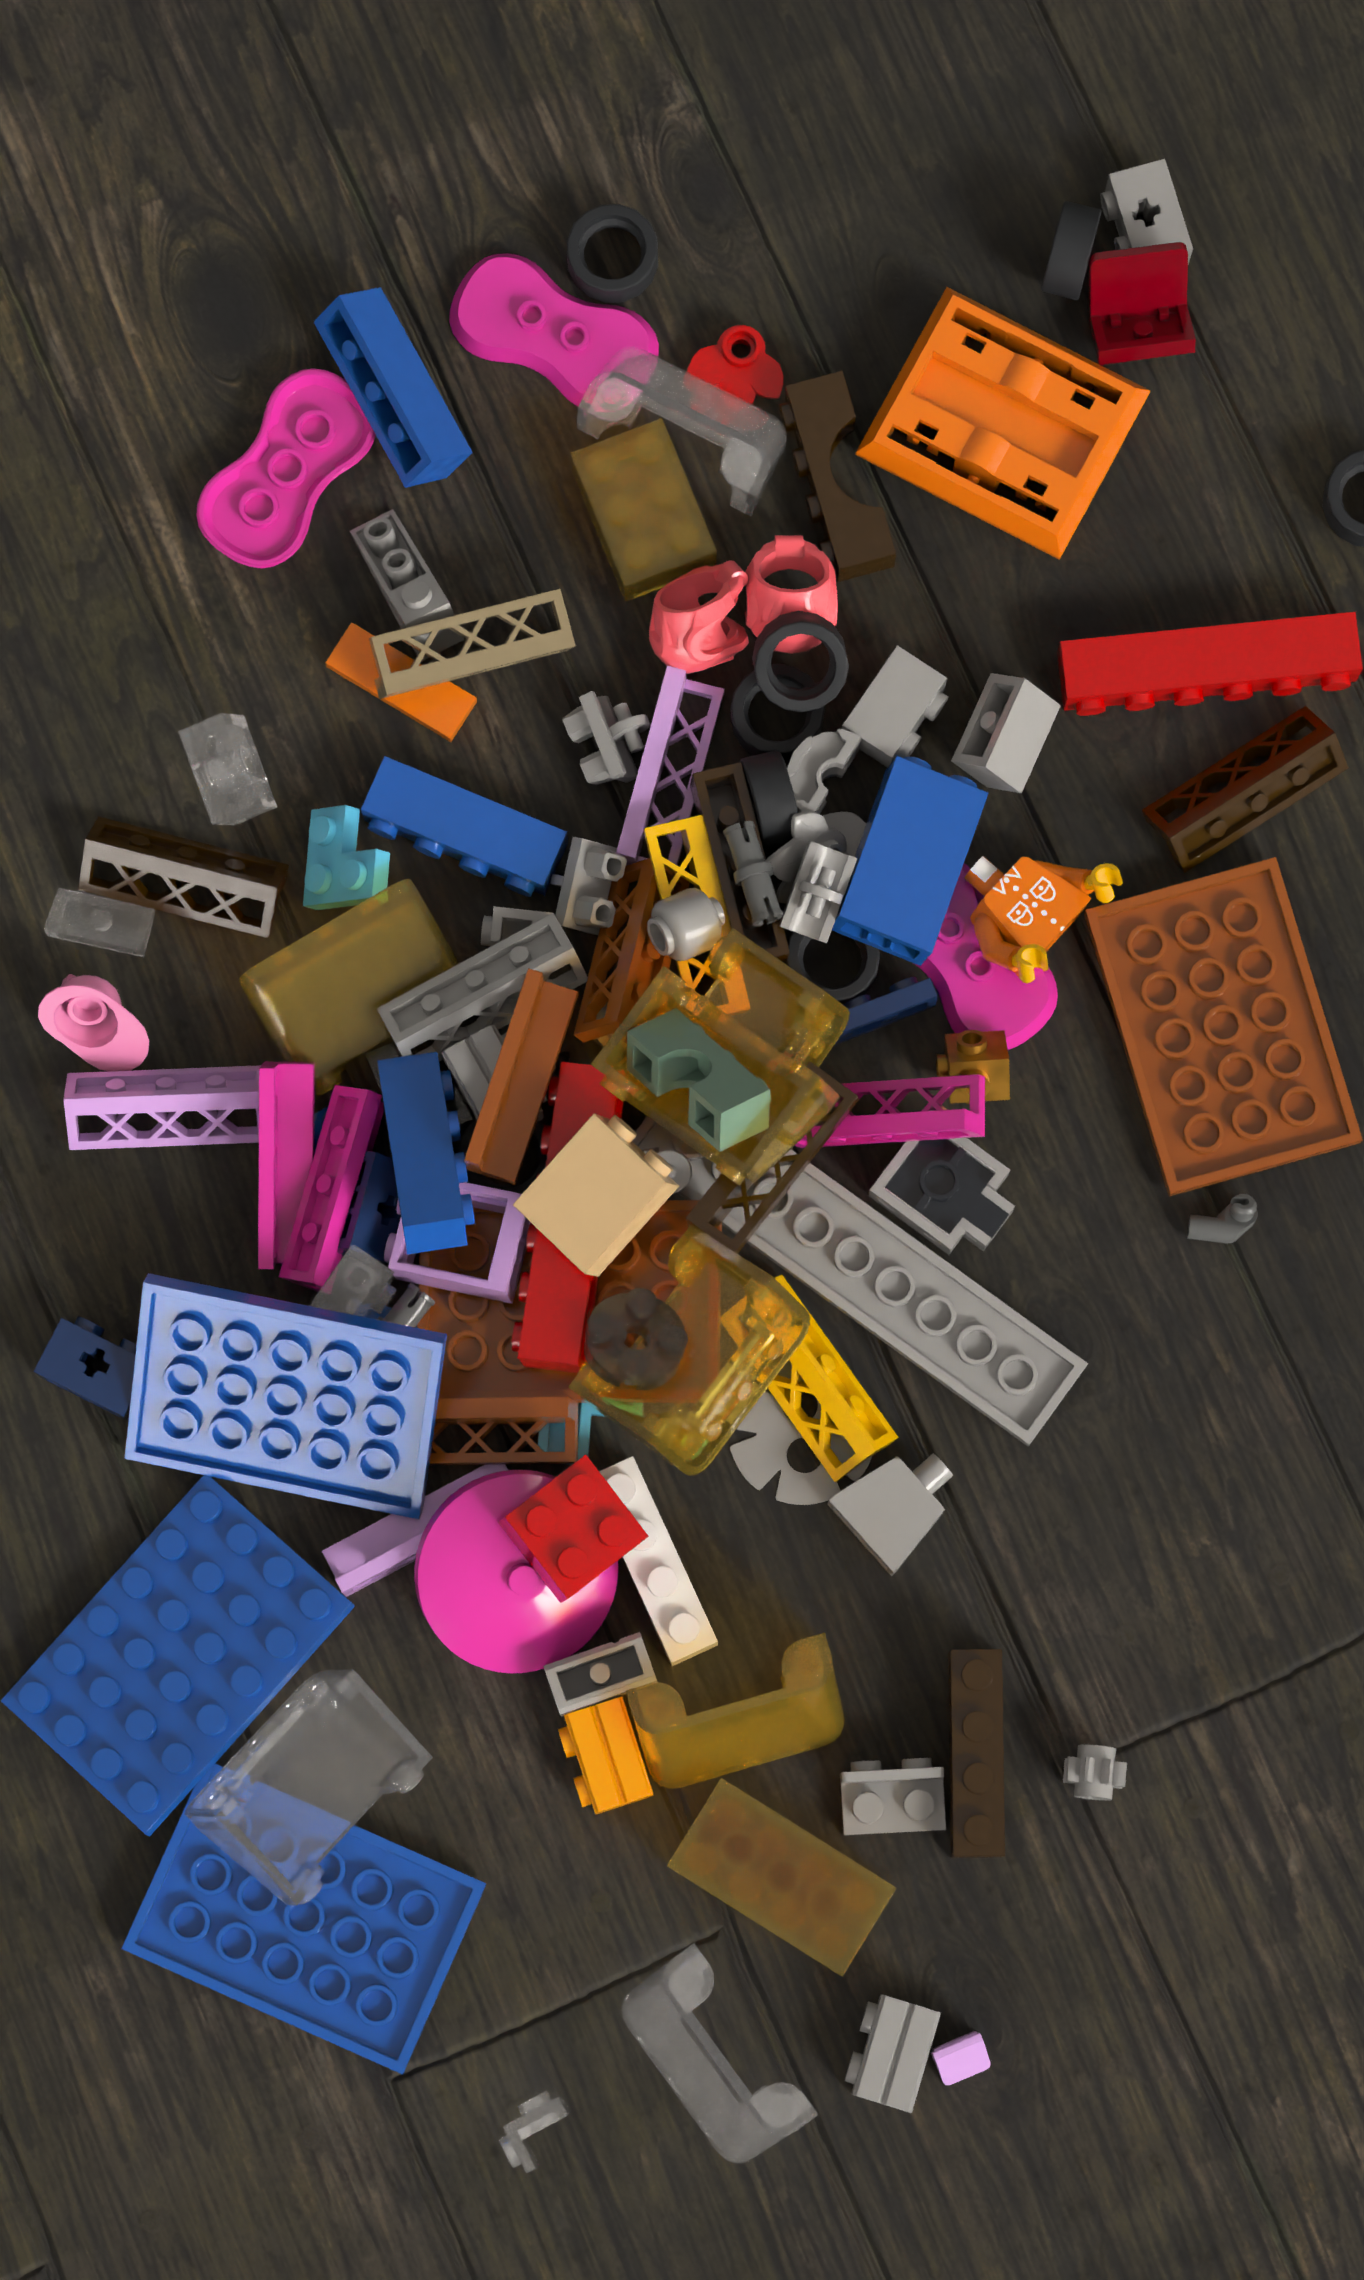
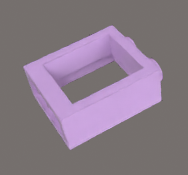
(506, 1259)

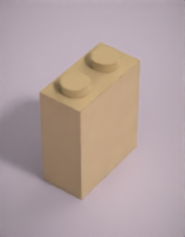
(597, 1193)

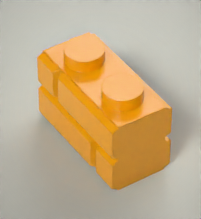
(606, 1755)

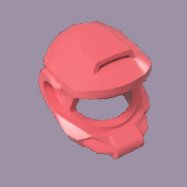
(768, 602)
(697, 634)

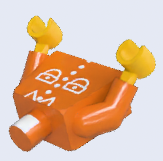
(1032, 908)

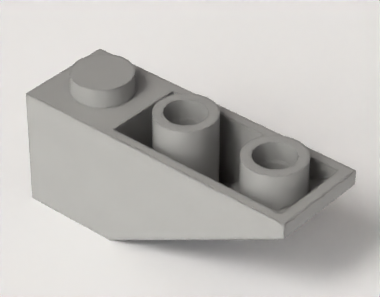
(404, 578)

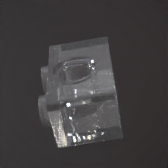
(227, 769)

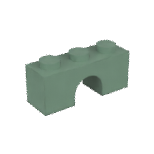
(723, 1095)

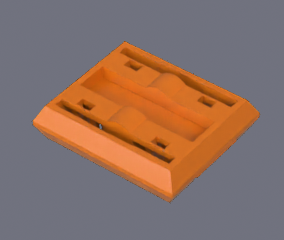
(1003, 421)

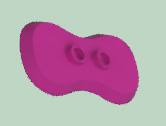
(520, 316)
(266, 498)
(978, 991)

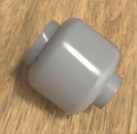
(685, 924)

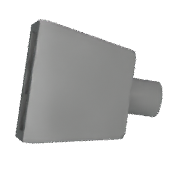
(893, 1508)

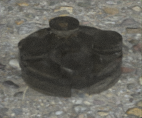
(638, 1314)

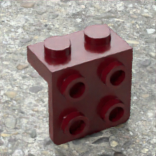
(1140, 303)

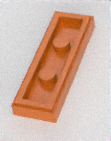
(436, 707)

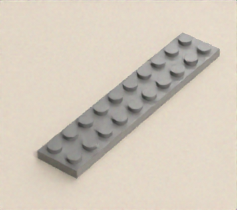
(899, 1292)

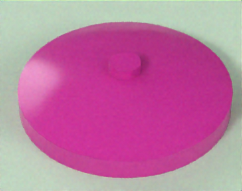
(487, 1595)

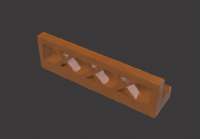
(632, 949)
(520, 1078)
(506, 1411)

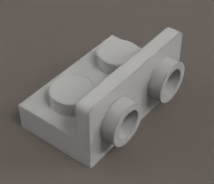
(892, 1799)

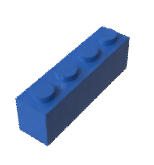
(392, 387)
(464, 827)
(423, 1152)

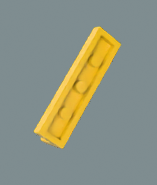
(702, 875)
(840, 1398)

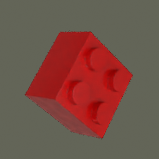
(573, 1529)

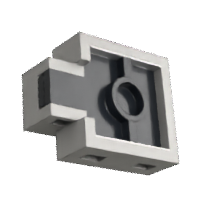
(945, 1191)

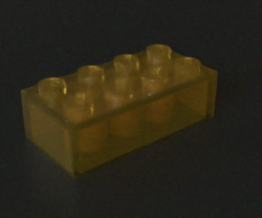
(781, 1877)

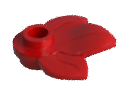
(739, 376)

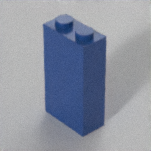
(910, 859)

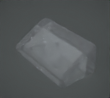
(100, 922)

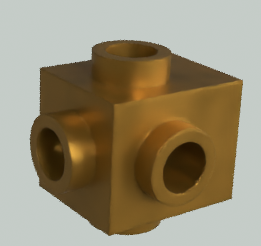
(973, 1054)

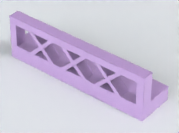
(655, 758)
(156, 1094)
(390, 1541)

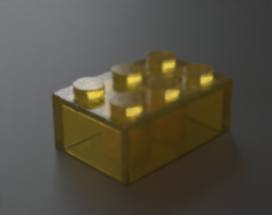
(643, 508)

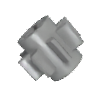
(1095, 1772)

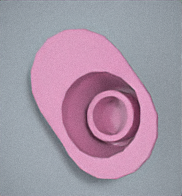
(94, 1024)

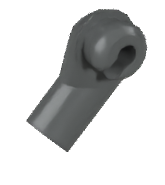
(1228, 1224)

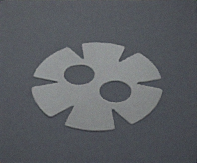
(766, 1454)

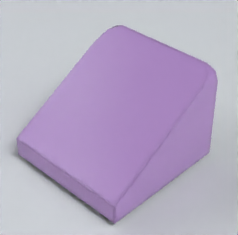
(961, 2058)

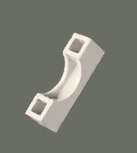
(659, 1571)

